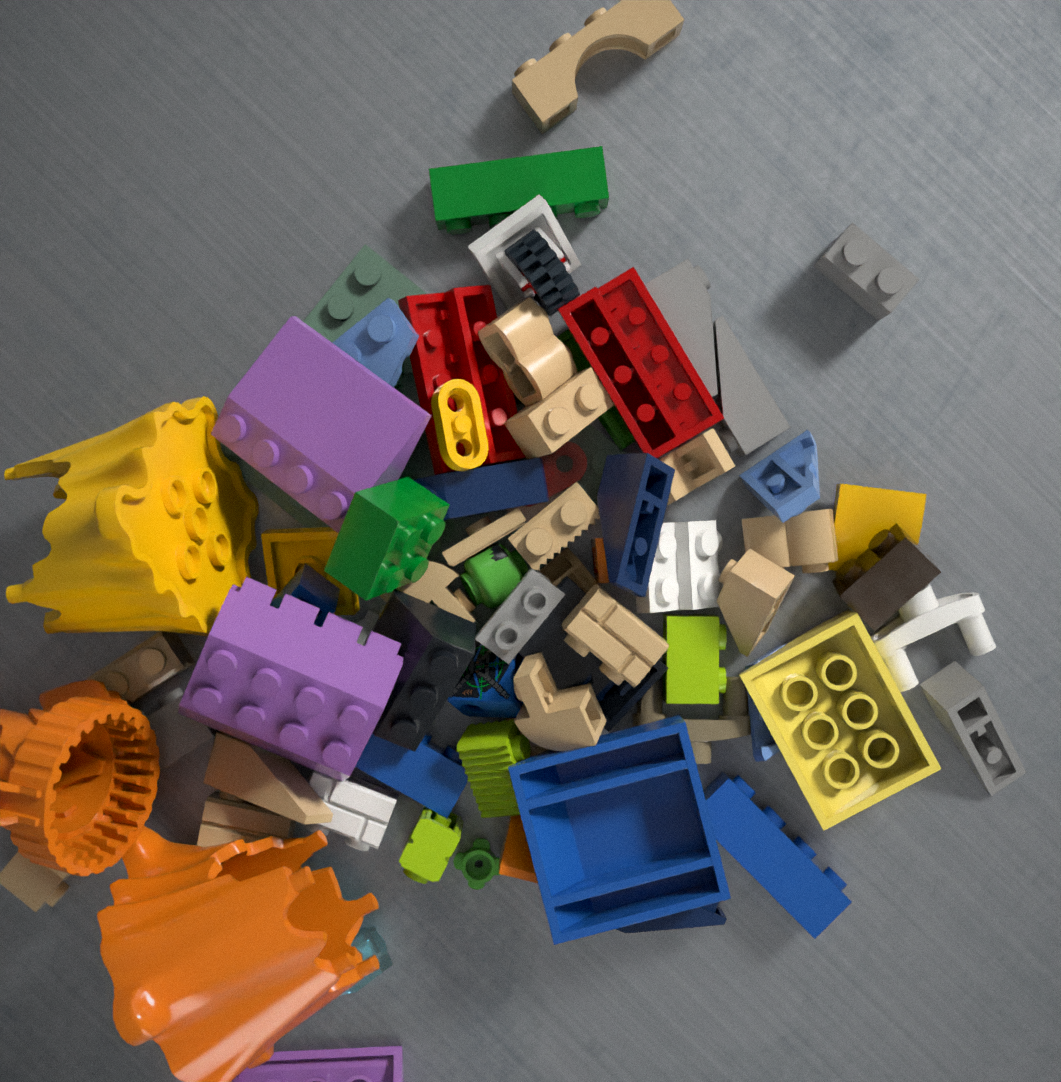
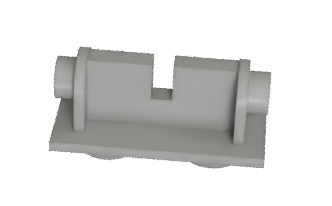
(519, 615)

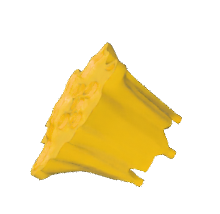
(146, 528)

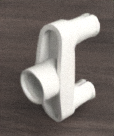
(925, 616)

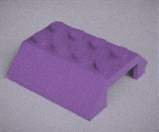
(290, 682)

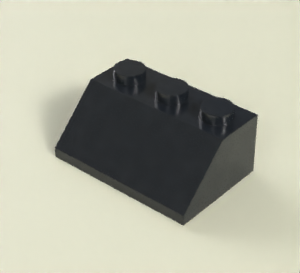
(434, 654)

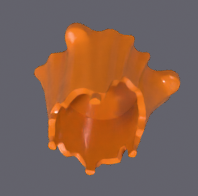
(226, 948)

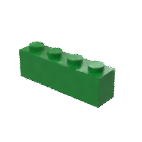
(497, 188)

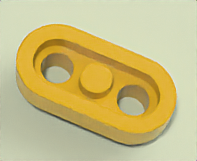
(461, 426)

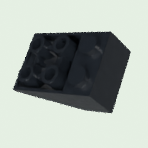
(572, 669)

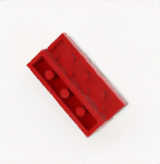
(453, 350)
(641, 364)

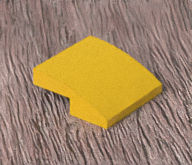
(865, 511)

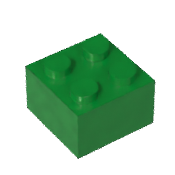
(386, 537)

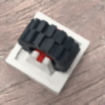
(529, 258)

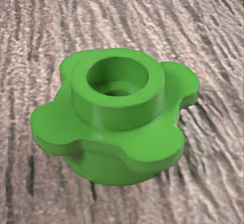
(466, 862)

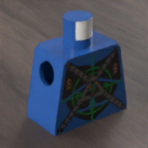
(487, 686)

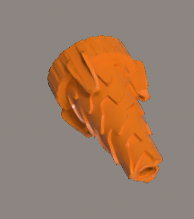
(77, 777)

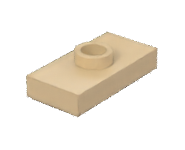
(482, 535)

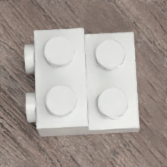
(684, 568)

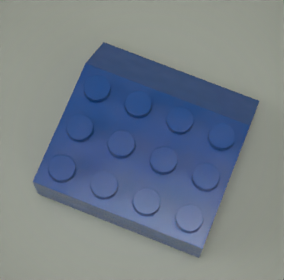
(619, 830)

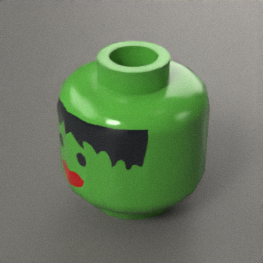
(492, 575)

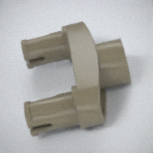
(730, 725)

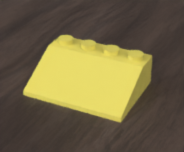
(839, 719)

